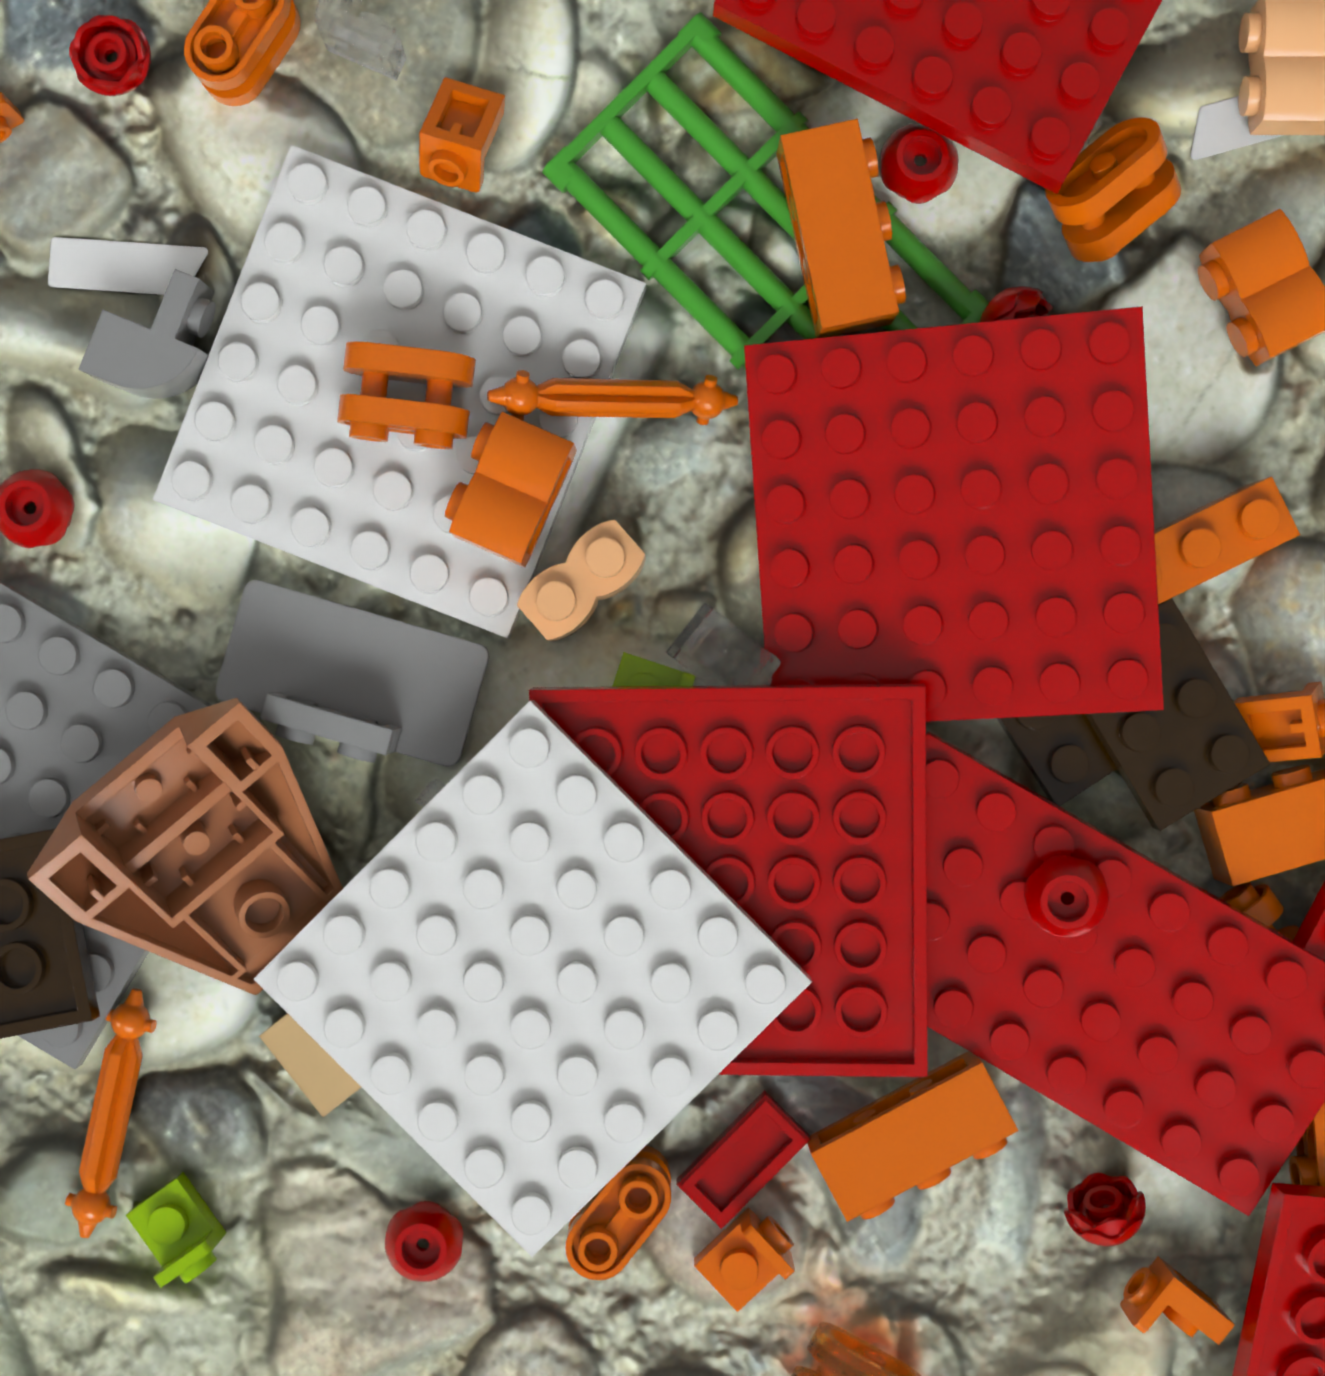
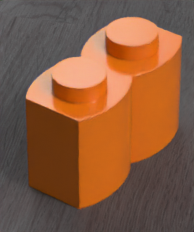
(1265, 287)
(511, 488)

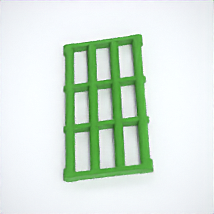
(702, 217)

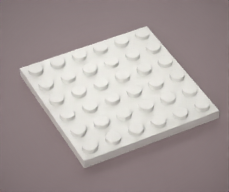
(384, 266)
(533, 978)

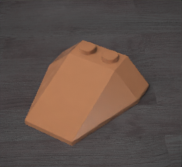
(194, 848)

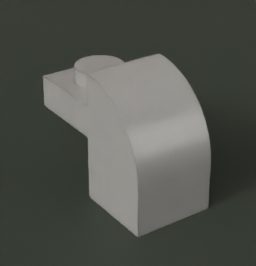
(158, 359)

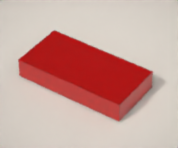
(742, 1159)

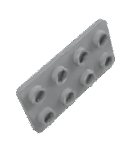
(351, 676)

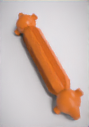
(612, 398)
(110, 1113)

